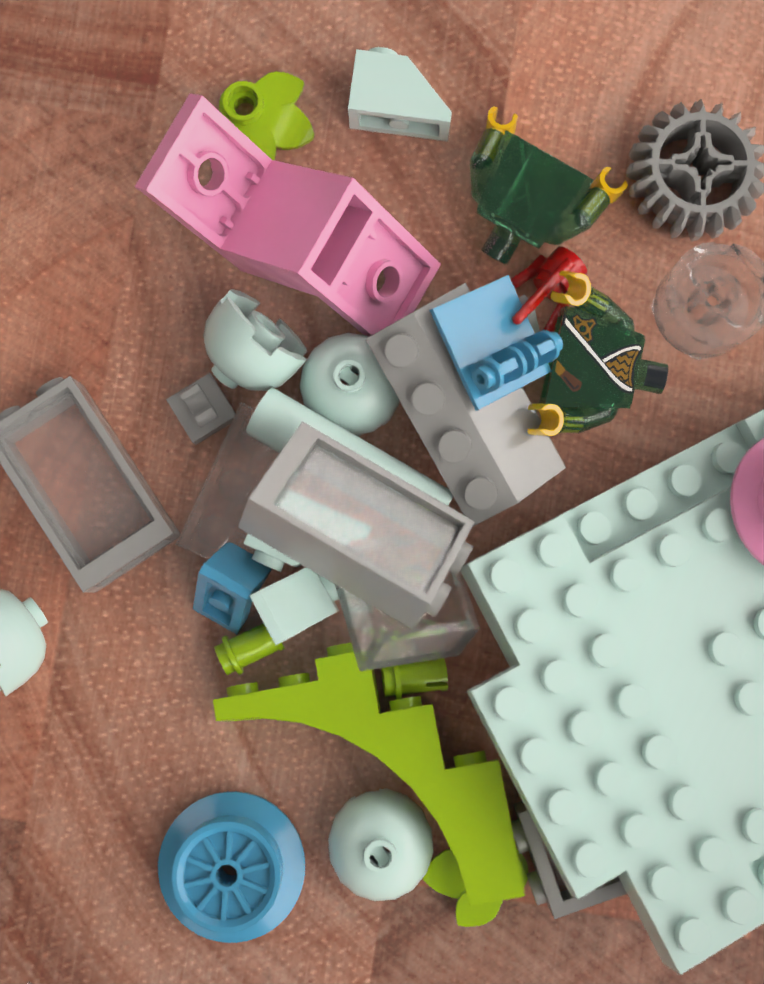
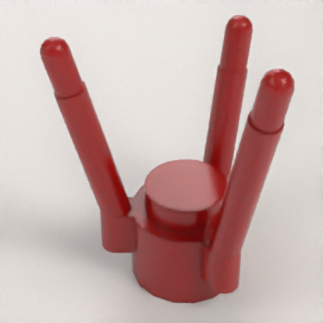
(547, 281)

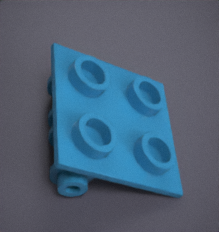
(488, 347)

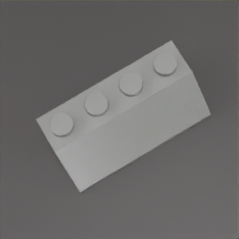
(480, 453)

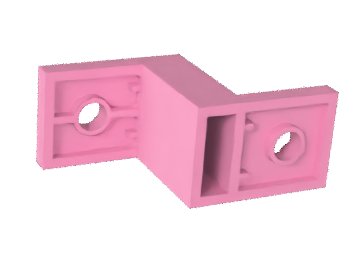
(287, 220)

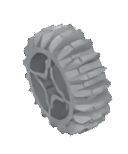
(704, 132)

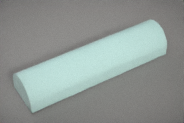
(280, 416)

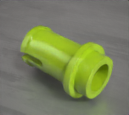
(246, 649)
(414, 678)

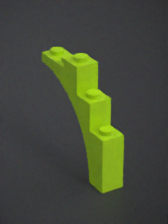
(463, 799)

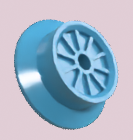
(236, 832)

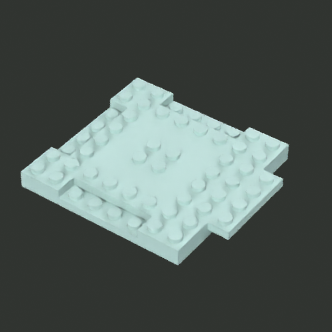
(640, 694)

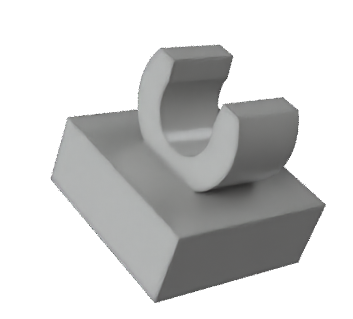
(202, 408)

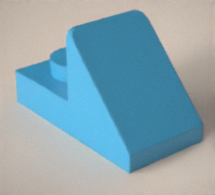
(226, 586)

